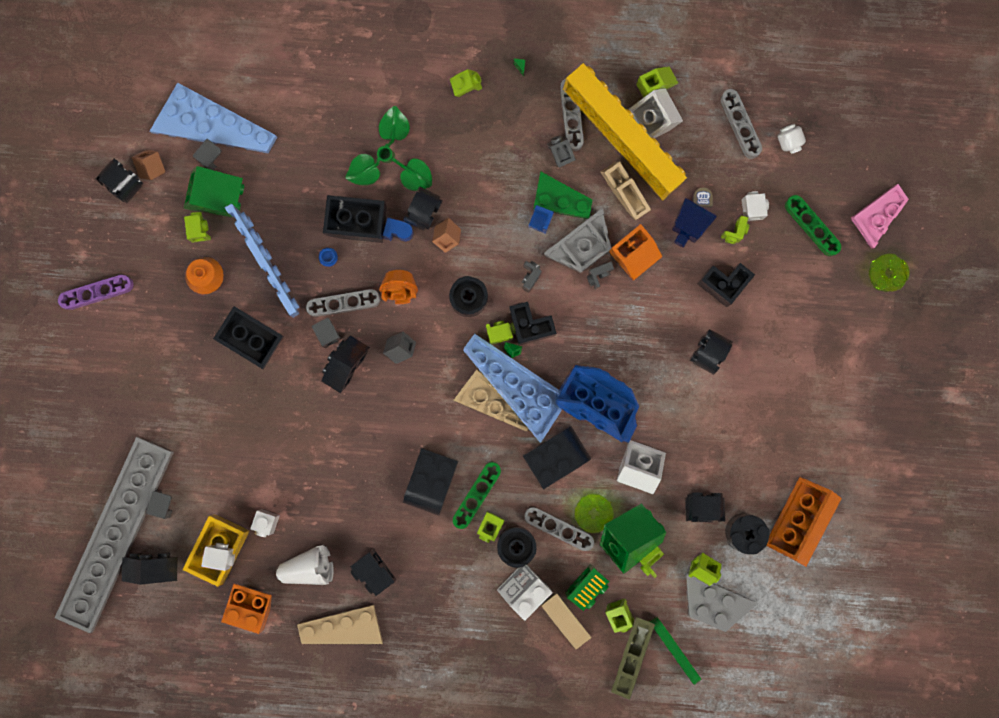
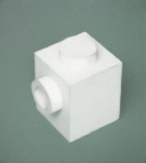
(755, 206)
(264, 523)
(218, 557)

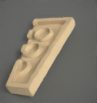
(483, 397)
(347, 627)

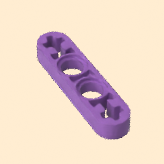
(96, 294)

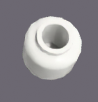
(791, 138)

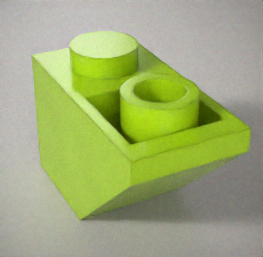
(656, 79)

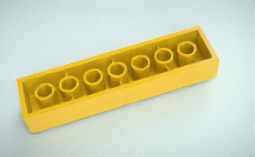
(623, 131)

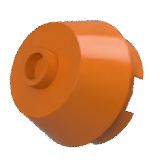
(204, 275)
(398, 286)

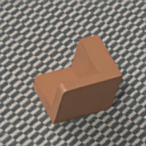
(148, 164)
(446, 235)

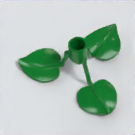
(364, 169)

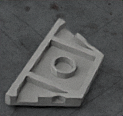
(583, 244)
(715, 604)

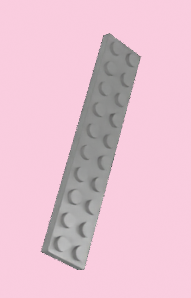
(113, 535)

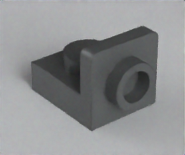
(561, 150)
(601, 271)
(530, 279)

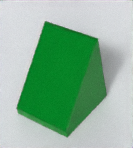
(520, 65)
(512, 350)

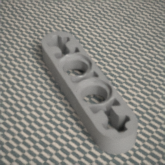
(568, 115)
(739, 124)
(343, 303)
(560, 526)

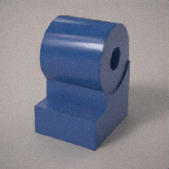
(398, 229)

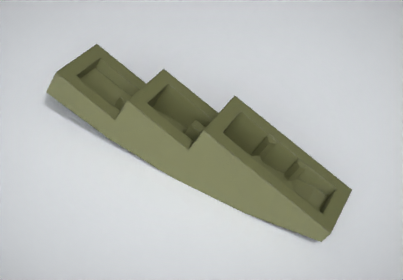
(633, 658)

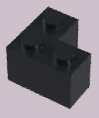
(725, 287)
(526, 328)
(344, 363)
(146, 569)
(372, 571)

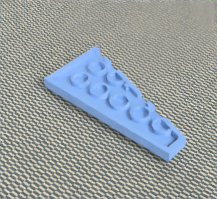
(198, 119)
(262, 256)
(521, 389)

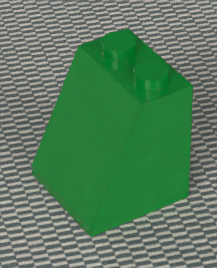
(213, 191)
(631, 537)

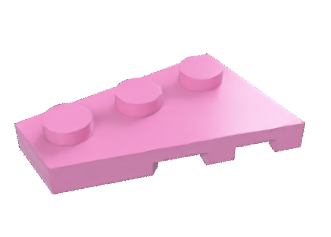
(877, 216)

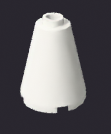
(307, 568)

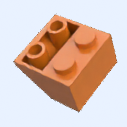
(636, 252)
(247, 609)

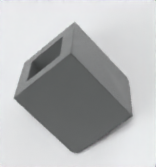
(207, 154)
(326, 333)
(399, 347)
(159, 505)

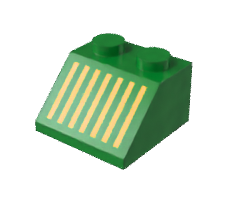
(587, 587)

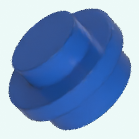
(328, 257)

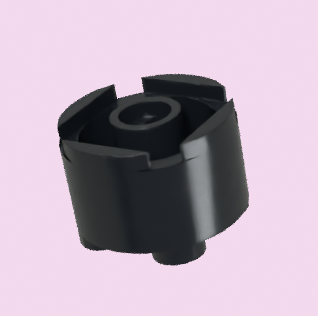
(119, 181)
(422, 208)
(472, 286)
(711, 351)
(705, 508)
(758, 533)
(523, 555)

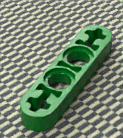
(815, 223)
(479, 497)
(676, 651)

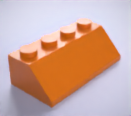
(803, 521)

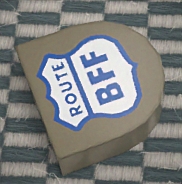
(703, 197)

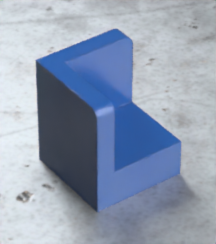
(541, 219)

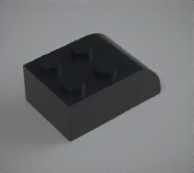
(354, 218)
(248, 337)
(557, 457)
(430, 481)

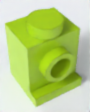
(196, 227)
(500, 332)
(497, 523)
(705, 569)
(619, 623)

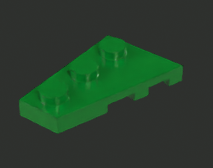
(561, 198)

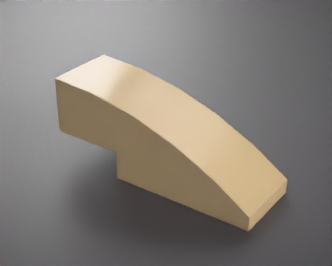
(625, 190)
(565, 620)

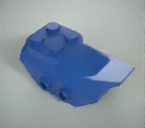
(601, 400)

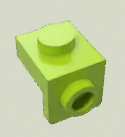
(465, 82)
(741, 229)
(649, 560)

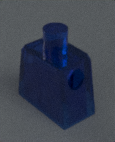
(691, 222)

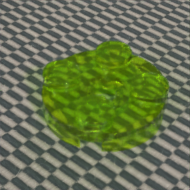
(896, 280)
(585, 505)

